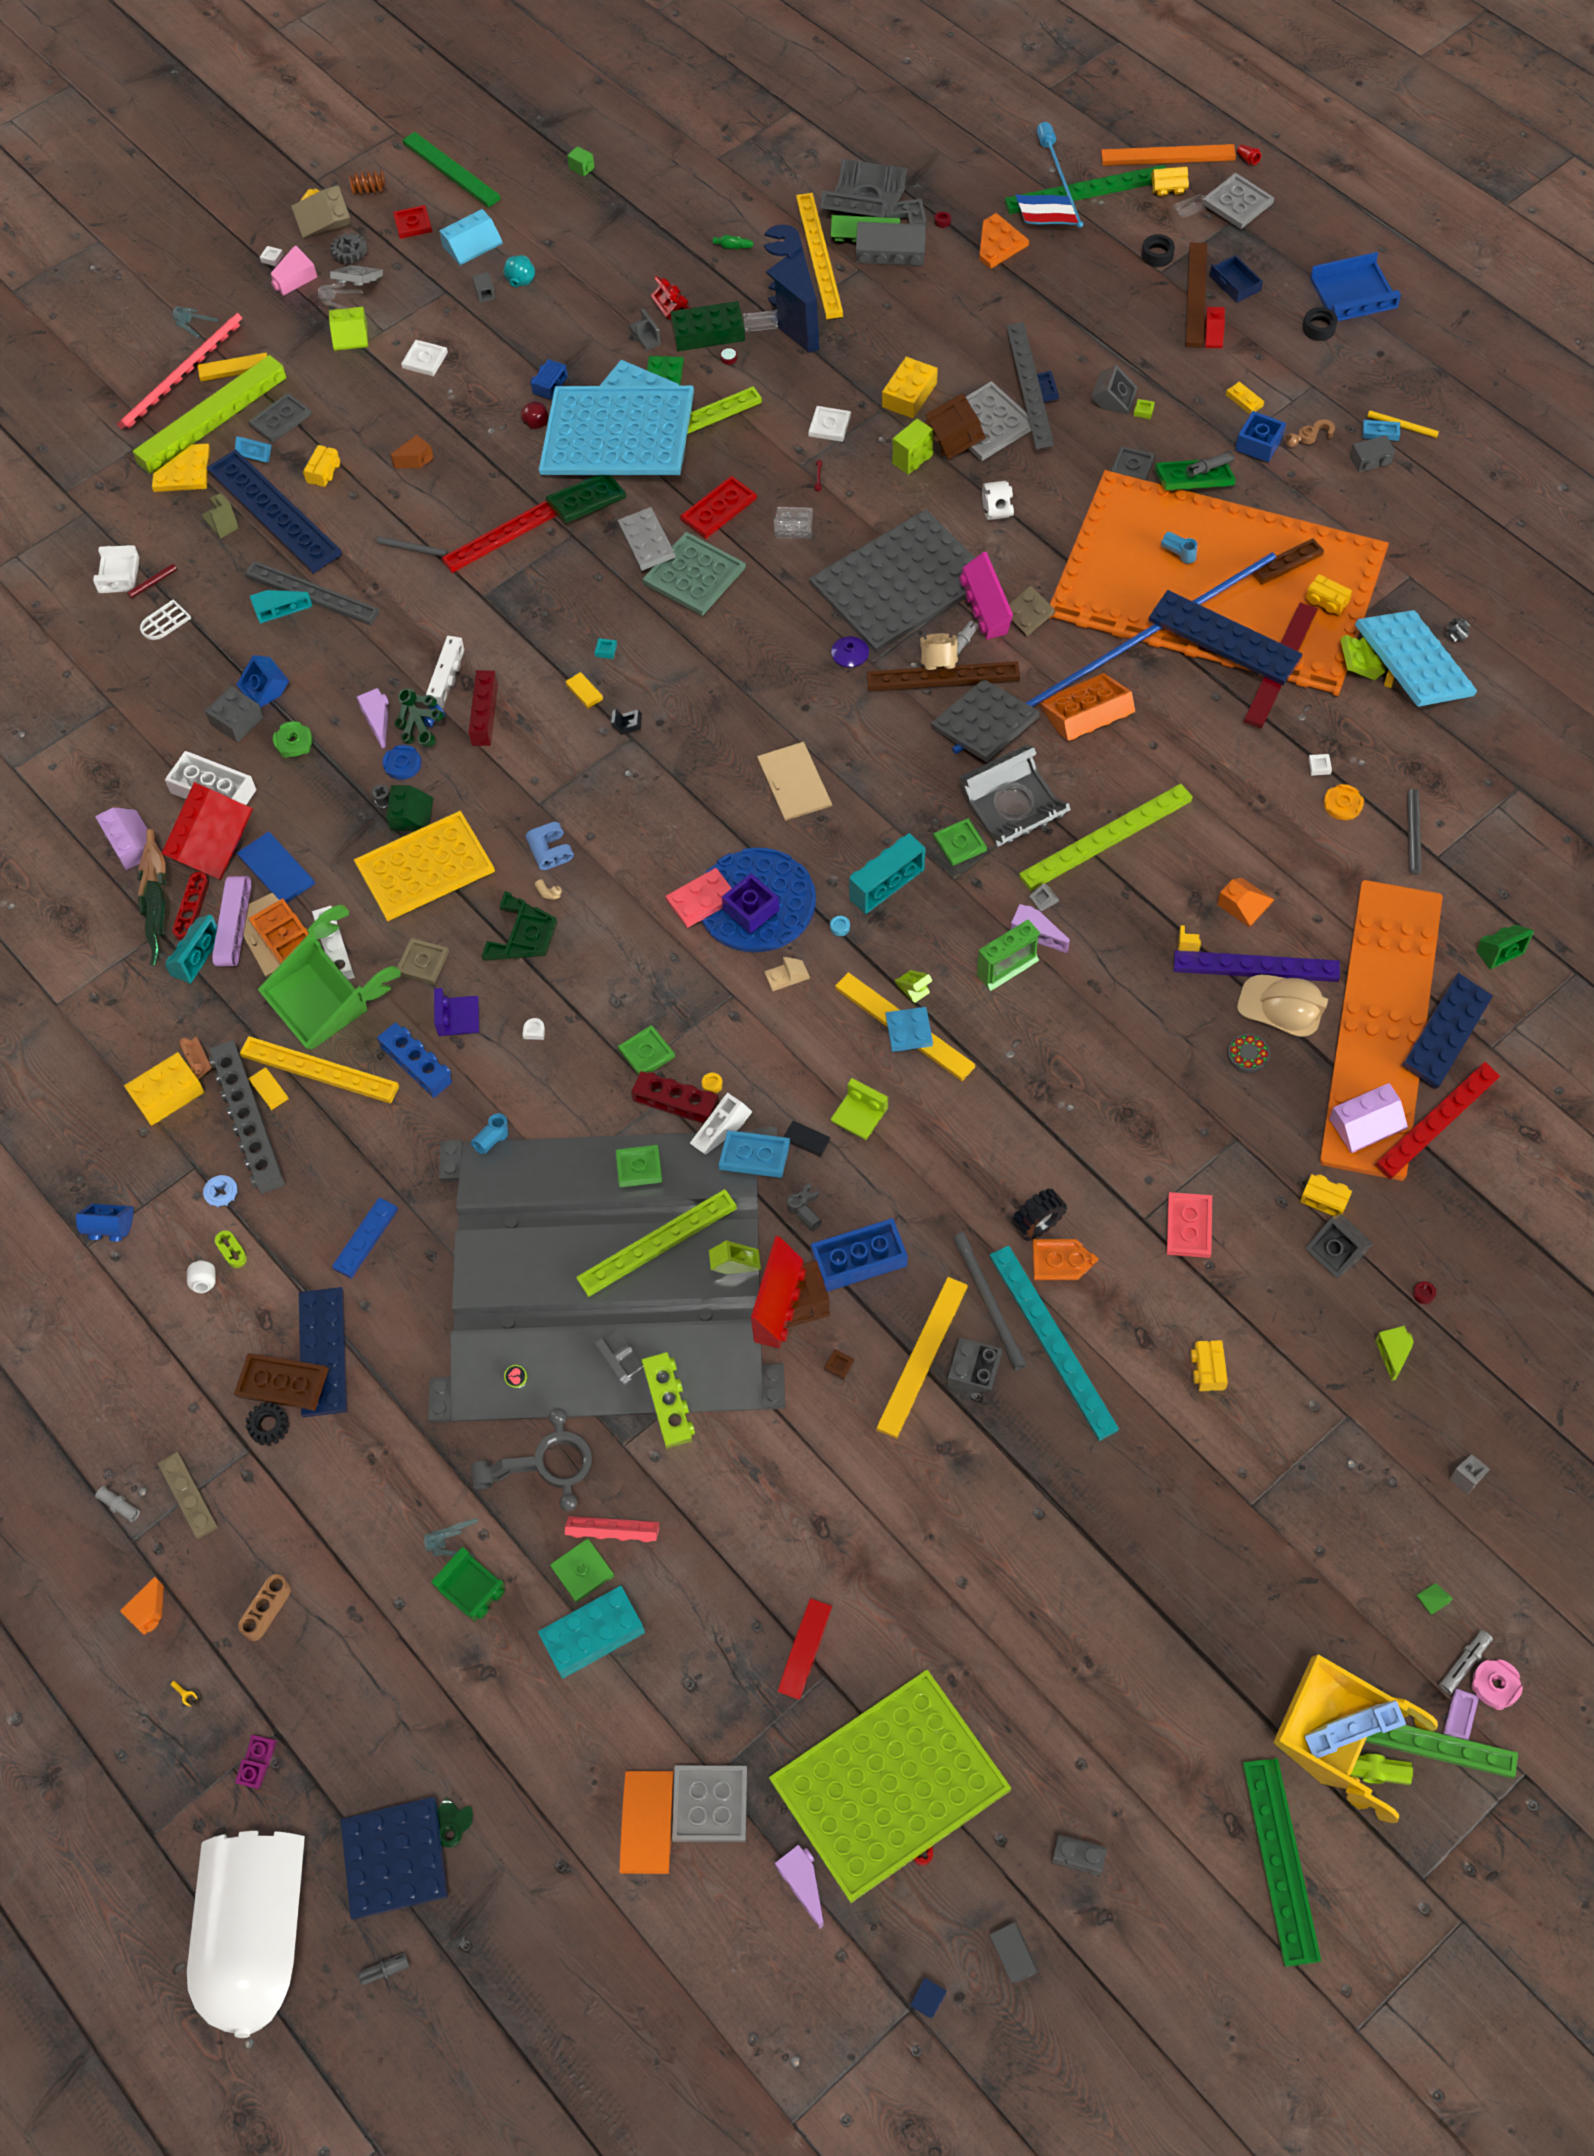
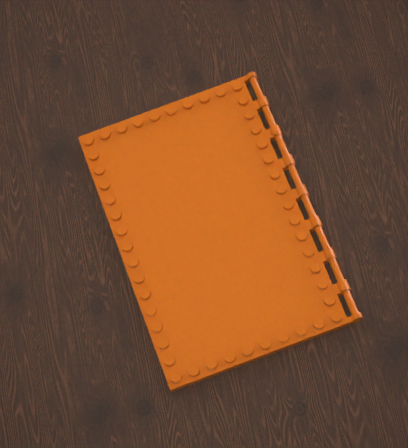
(1123, 572)

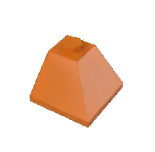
(1244, 901)

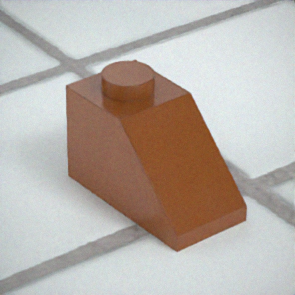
(412, 454)

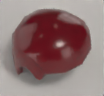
(534, 415)

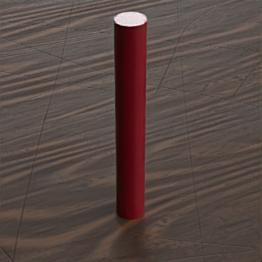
(151, 581)

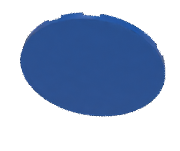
(785, 879)

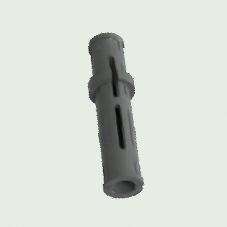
(1204, 465)

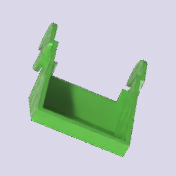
(314, 993)

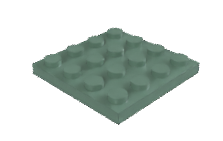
(695, 575)

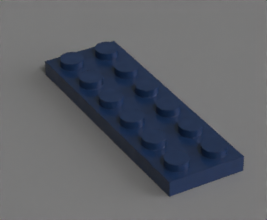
(1447, 1030)
(324, 1344)

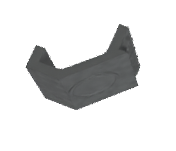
(866, 189)

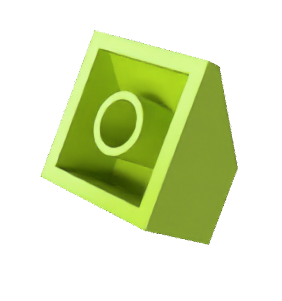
(348, 328)

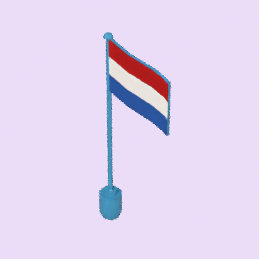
(1049, 208)

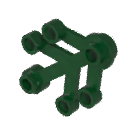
(407, 699)

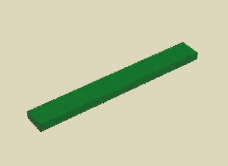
(451, 169)

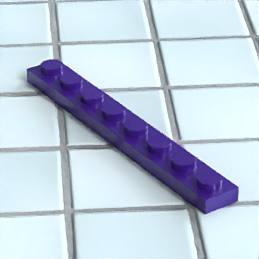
(1256, 965)

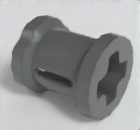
(381, 796)

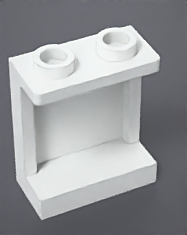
(117, 569)

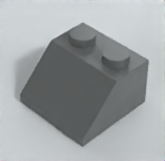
(1114, 390)
(1339, 1245)

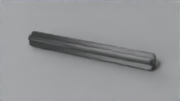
(1414, 832)

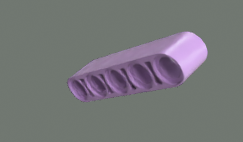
(231, 921)

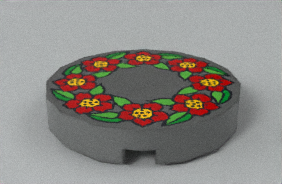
(1248, 1053)

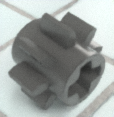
(1457, 629)

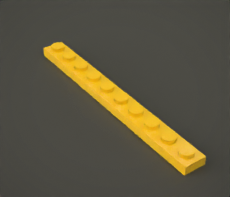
(819, 256)

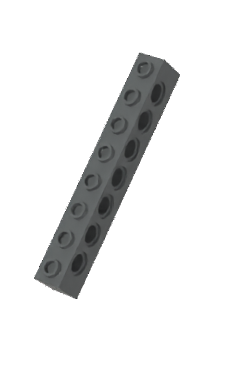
(271, 1176)

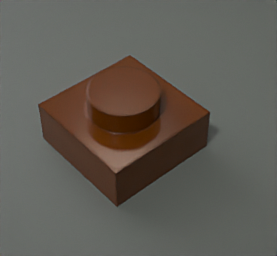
(839, 1364)

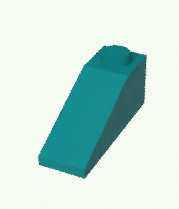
(275, 604)

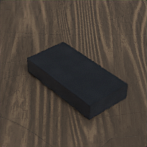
(807, 1138)

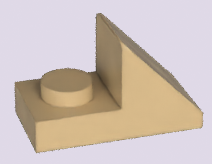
(789, 973)

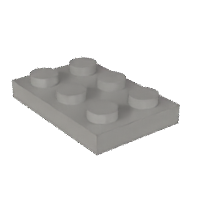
(356, 274)

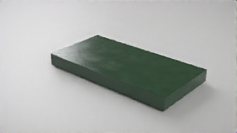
(585, 497)

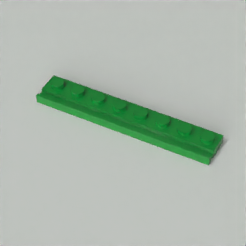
(1281, 1863)

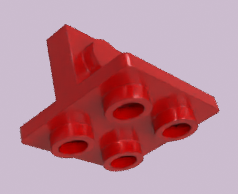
(668, 297)

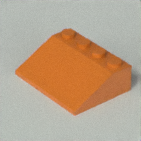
(1088, 706)

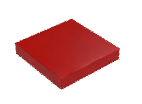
(412, 222)

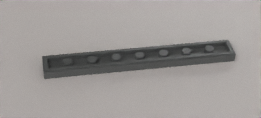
(318, 595)

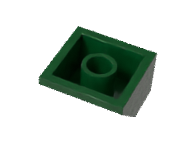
(408, 808)

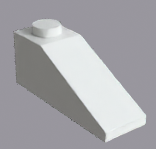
(728, 1115)

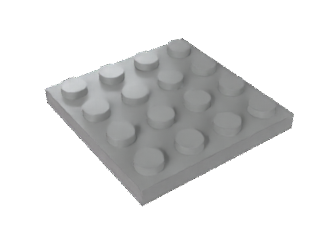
(999, 418)

